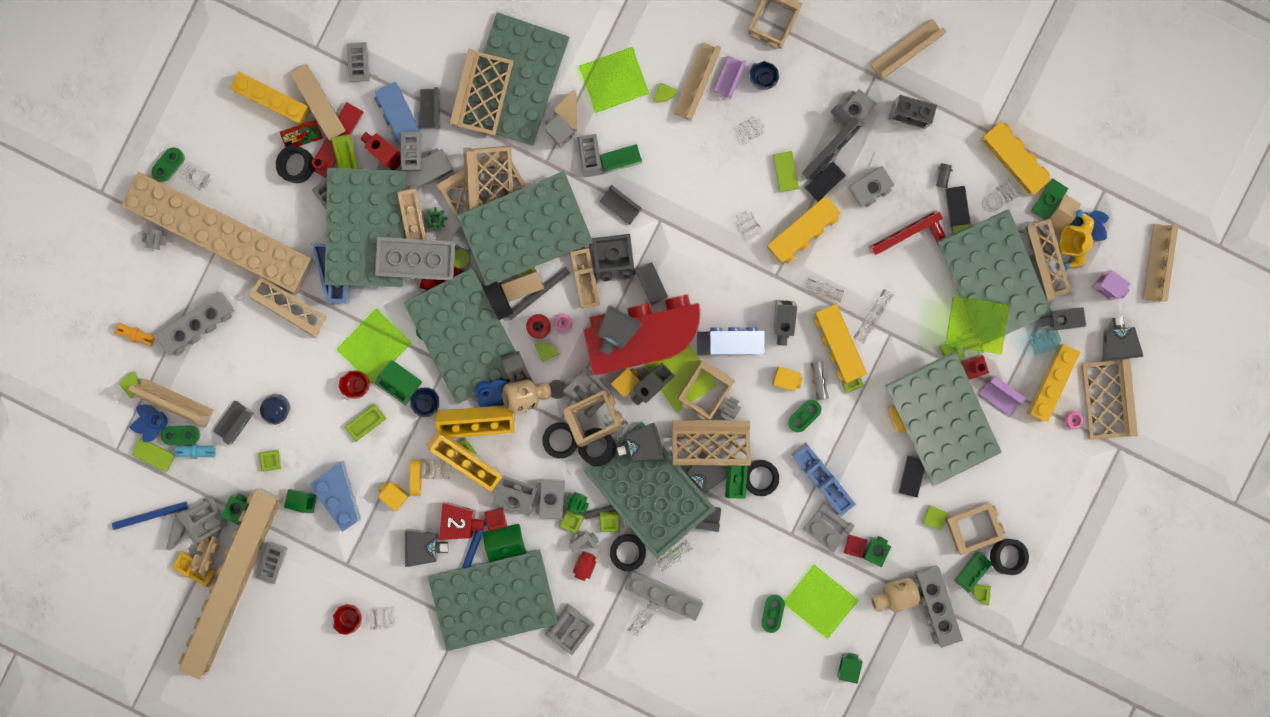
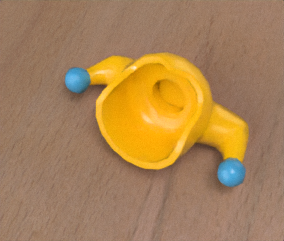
(1077, 241)

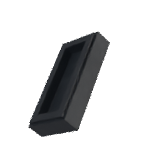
(825, 181)
(957, 206)
(911, 477)

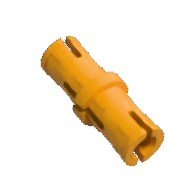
(135, 334)

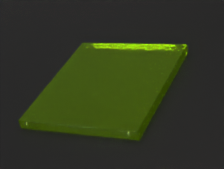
(614, 79)
(977, 325)
(374, 345)
(683, 367)
(820, 601)

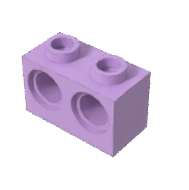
(1111, 285)

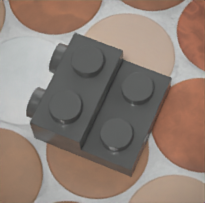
(613, 257)

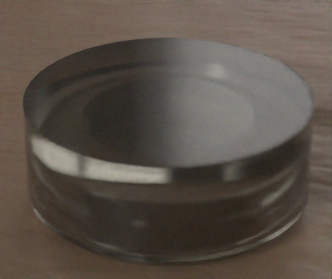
(556, 389)

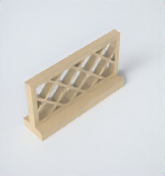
(466, 85)
(471, 174)
(458, 178)
(1127, 399)
(172, 402)
(711, 431)

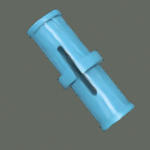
(195, 451)

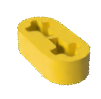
(415, 480)

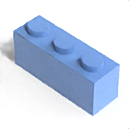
(396, 111)

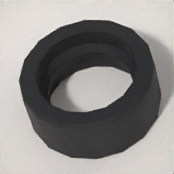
(282, 159)
(498, 300)
(545, 441)
(604, 458)
(775, 478)
(613, 552)
(1023, 559)

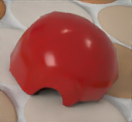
(354, 384)
(347, 619)

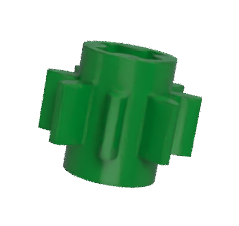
(430, 219)
(577, 503)

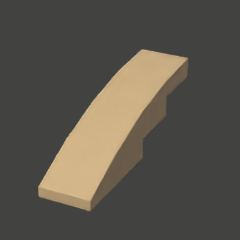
(318, 101)
(585, 277)

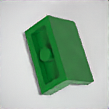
(621, 158)
(398, 382)
(736, 482)
(504, 542)

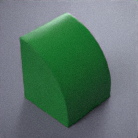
(300, 501)

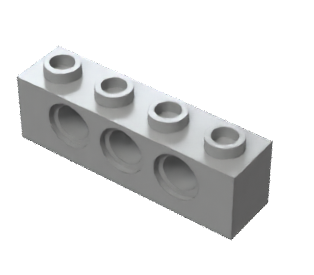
(168, 337)
(951, 633)

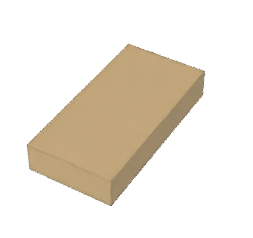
(522, 285)

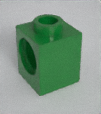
(228, 512)
(877, 559)
(850, 668)

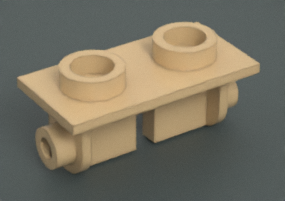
(203, 564)

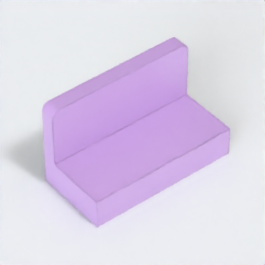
(729, 77)
(1001, 395)

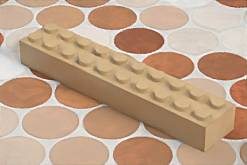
(217, 232)
(230, 583)

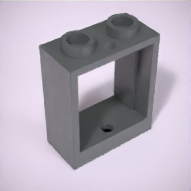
(919, 111)

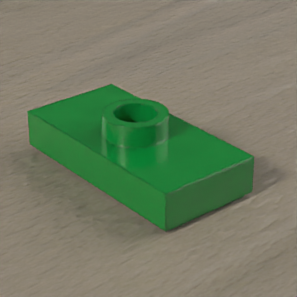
(1049, 199)
(973, 571)

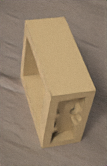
(792, 5)
(717, 374)
(579, 436)
(956, 534)

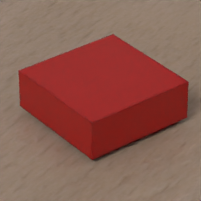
(495, 519)
(855, 546)

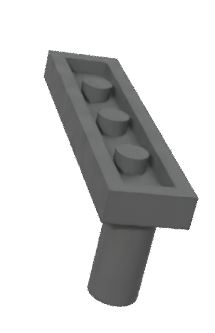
(851, 127)

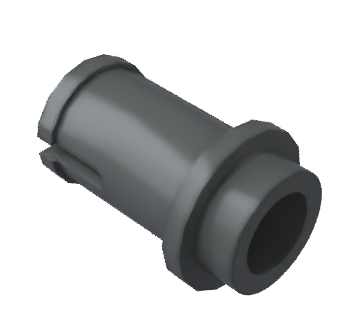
(944, 174)

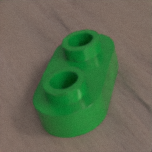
(169, 166)
(804, 416)
(179, 435)
(774, 613)

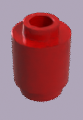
(584, 566)

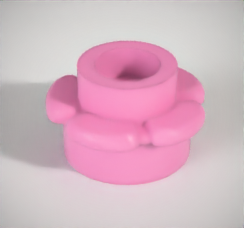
(567, 326)
(1078, 417)

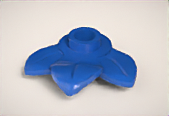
(1099, 232)
(490, 393)
(147, 422)

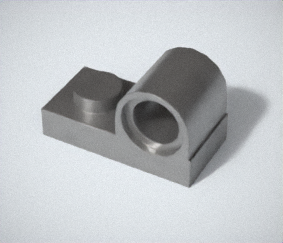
(515, 367)

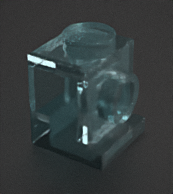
(1045, 342)

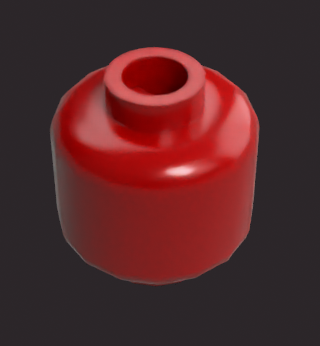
(531, 326)

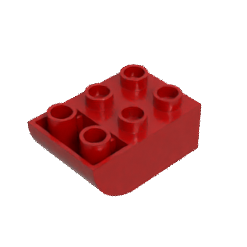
(658, 338)

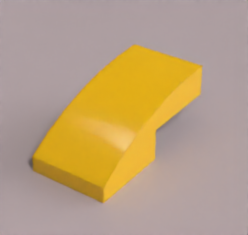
(183, 564)

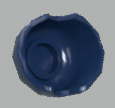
(764, 75)
(424, 402)
(274, 409)

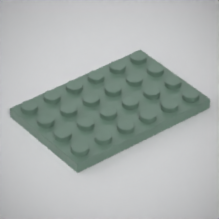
(536, 63)
(359, 210)
(525, 228)
(993, 266)
(461, 333)
(943, 418)
(652, 498)
(493, 600)

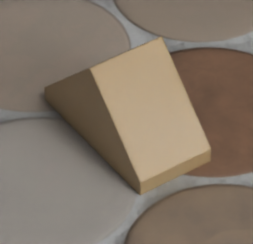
(568, 110)
(1064, 214)

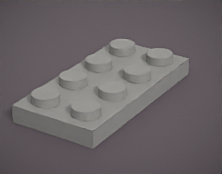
(414, 258)

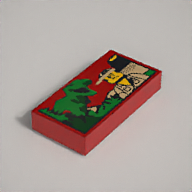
(301, 134)

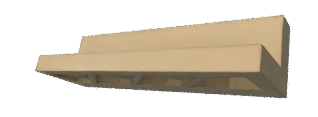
(907, 49)
(697, 81)
(411, 213)
(1042, 262)
(1160, 262)
(279, 309)

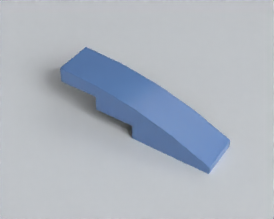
(823, 479)

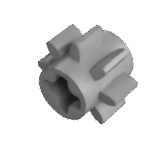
(154, 239)
(729, 408)

